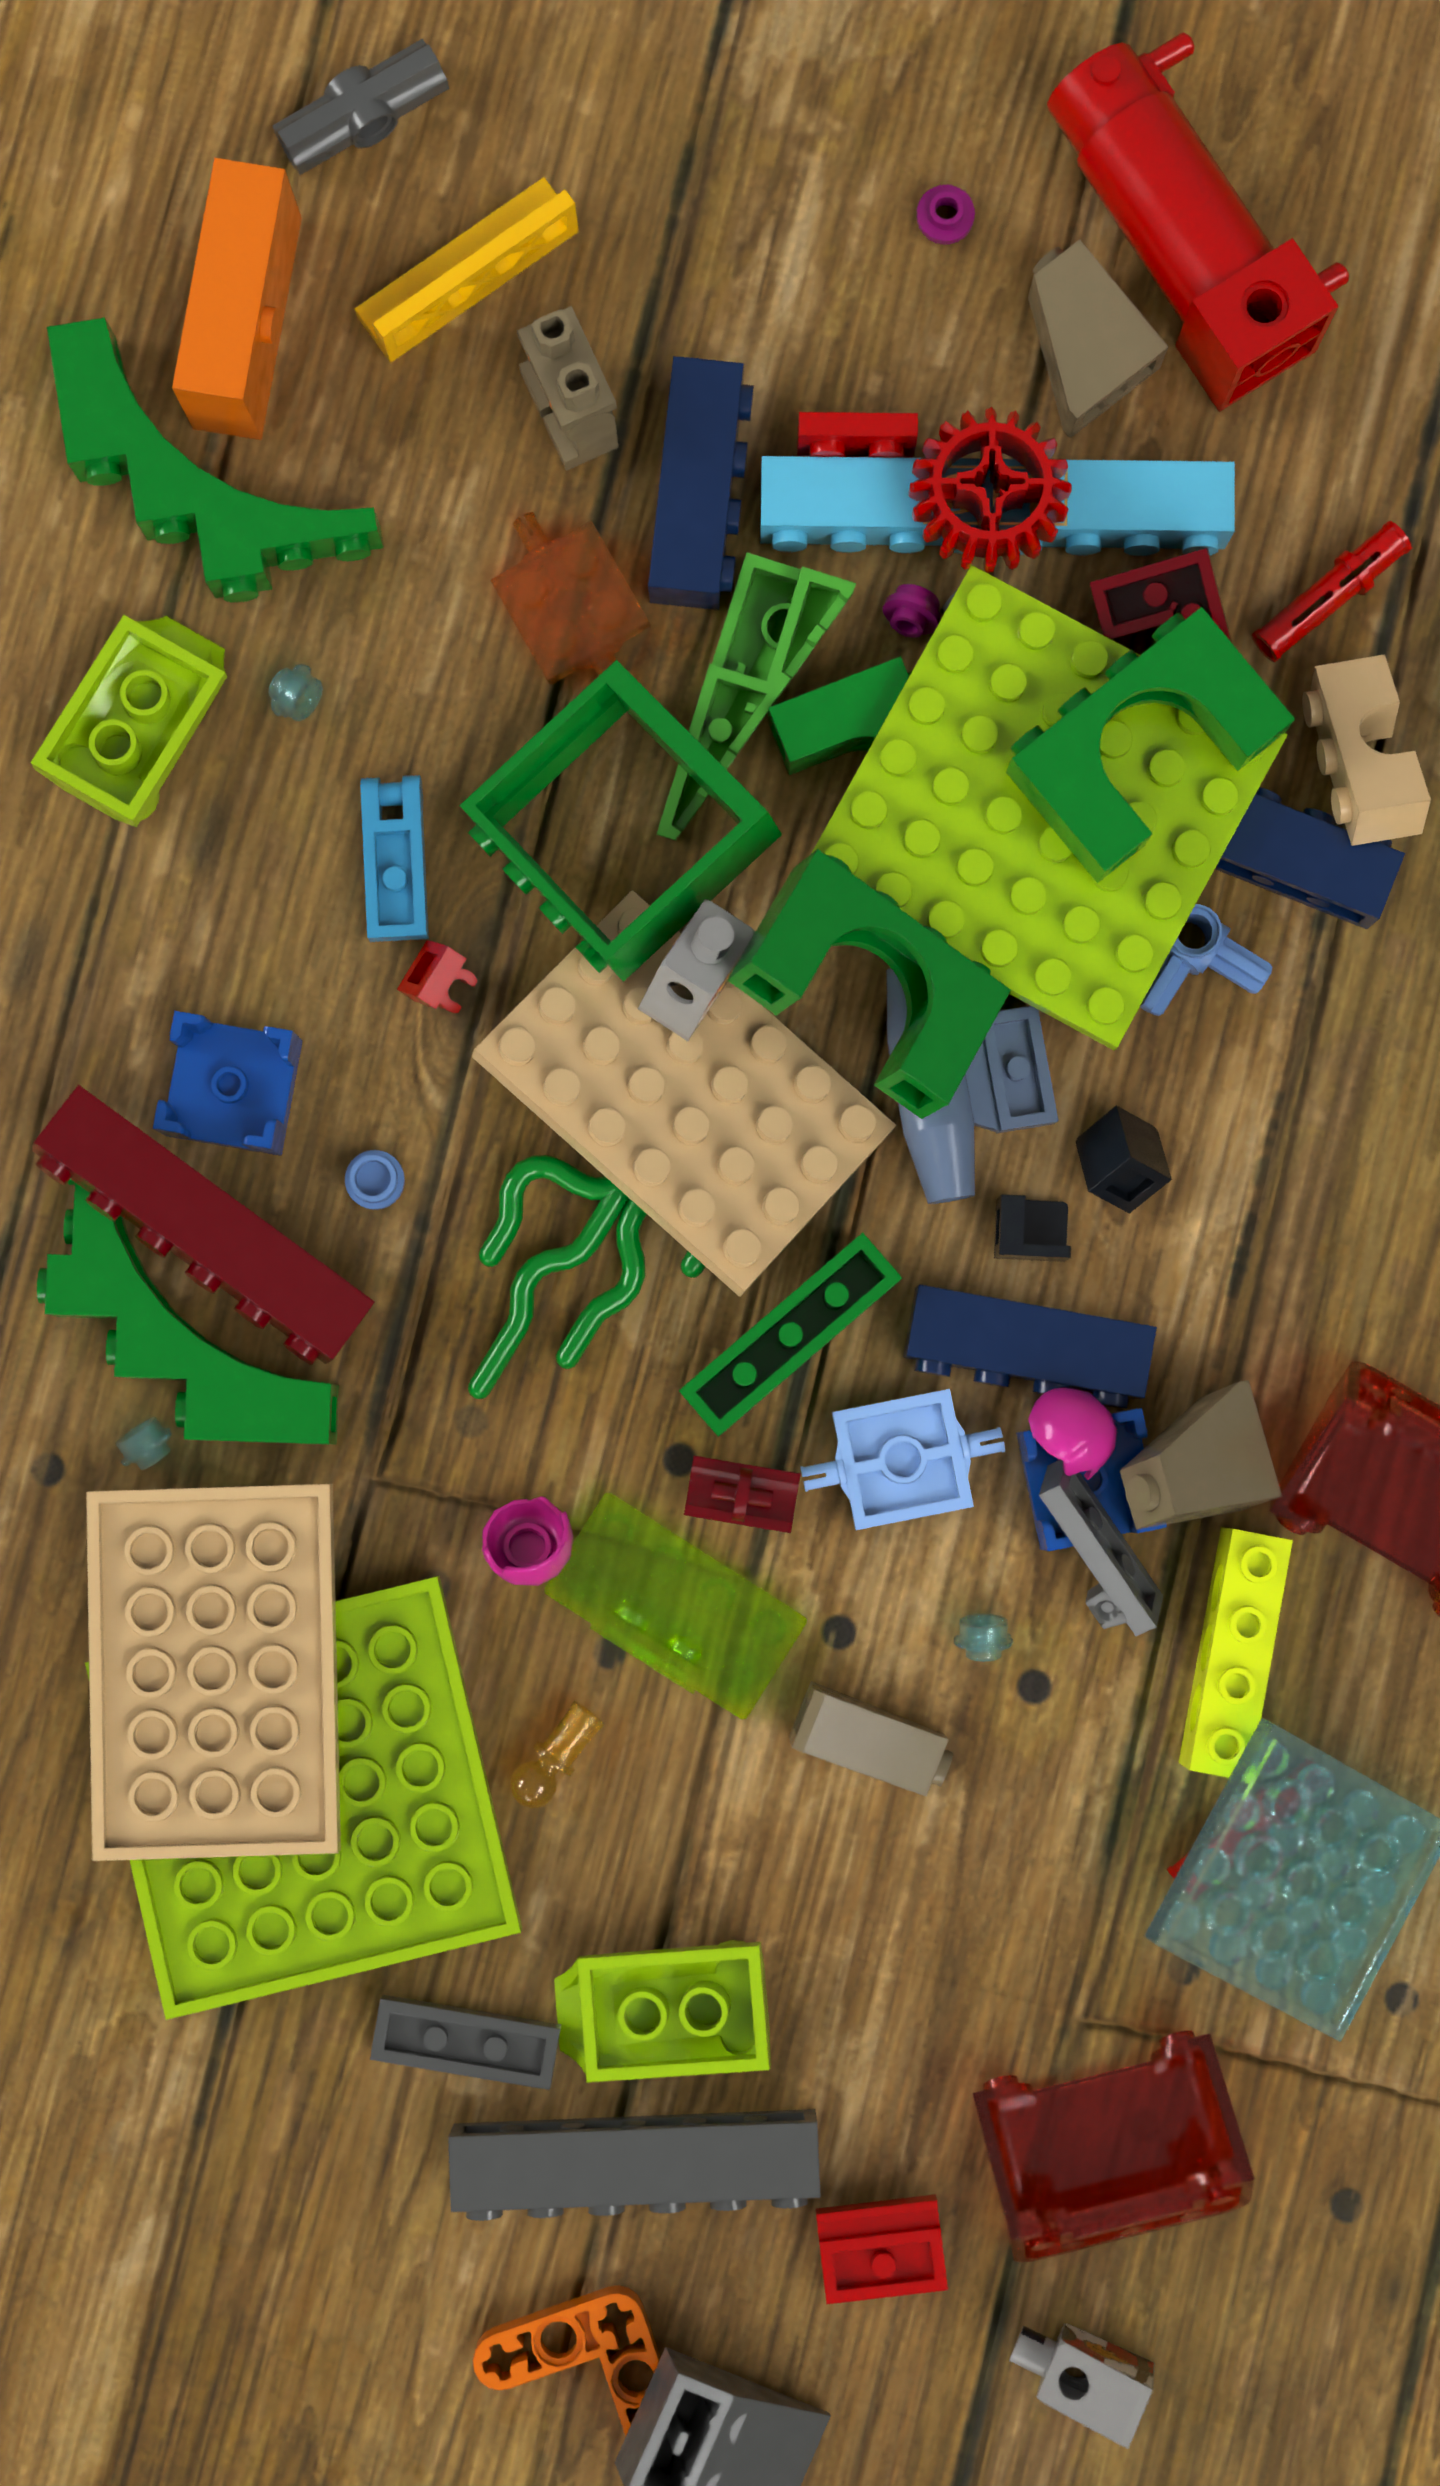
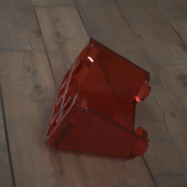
(1371, 1473)
(1114, 2151)

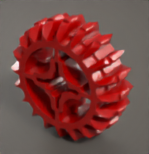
(1011, 486)

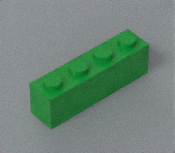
(790, 1334)

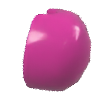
(1074, 1429)
(527, 1541)

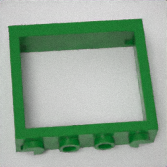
(552, 752)

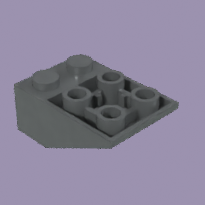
(717, 2430)

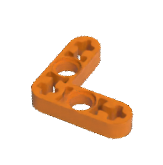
(592, 2341)

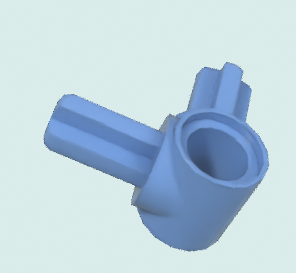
(1217, 953)

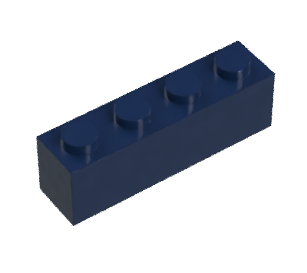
(697, 483)
(1311, 860)
(1028, 1343)

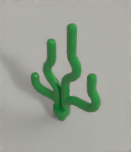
(563, 1258)

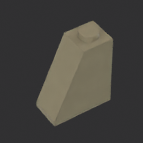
(1089, 335)
(1203, 1463)
(870, 1740)

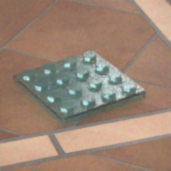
(1298, 1881)

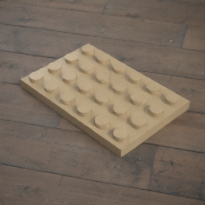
(708, 1135)
(213, 1672)

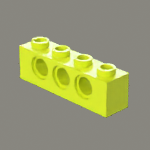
(1234, 1650)

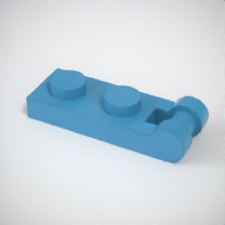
(394, 861)

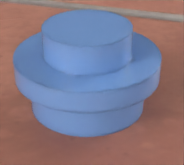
(374, 1179)

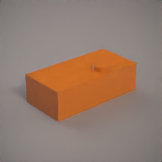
(237, 299)

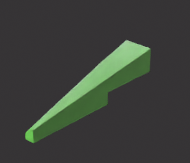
(765, 639)

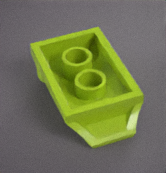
(132, 717)
(666, 2012)

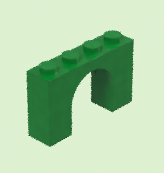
(1187, 669)
(836, 716)
(946, 994)

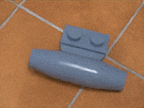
(1001, 1092)

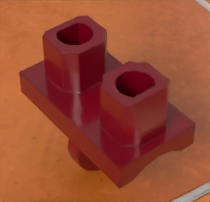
(742, 1494)

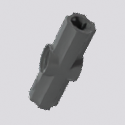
(361, 106)

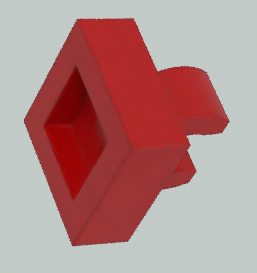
(433, 974)

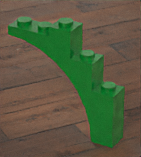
(171, 496)
(152, 1341)

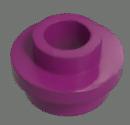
(945, 230)
(912, 610)

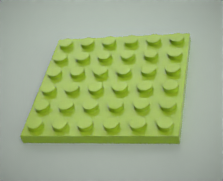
(978, 862)
(416, 1829)

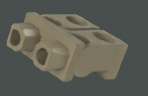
(568, 387)

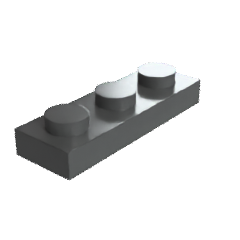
(465, 2042)

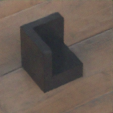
(1123, 1159)
(1031, 1229)

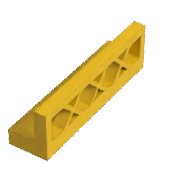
(468, 268)

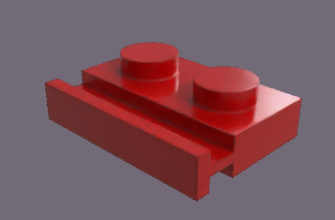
(857, 434)
(881, 2249)

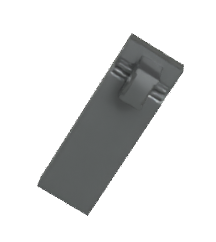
(1124, 1585)

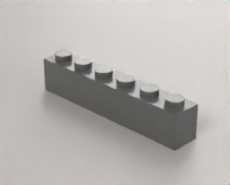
(634, 2163)

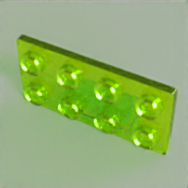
(675, 1607)

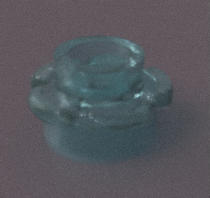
(295, 692)
(144, 1444)
(983, 1636)

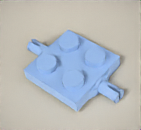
(902, 1459)

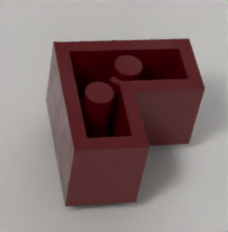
(1156, 593)

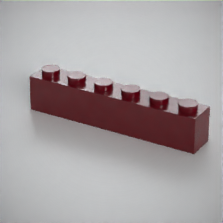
(201, 1226)

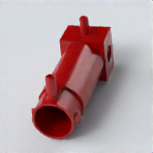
(1239, 299)

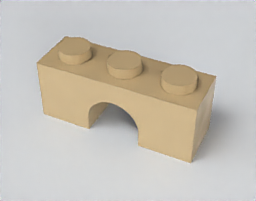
(1372, 791)

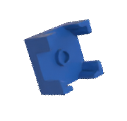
(230, 1084)
(1105, 1483)

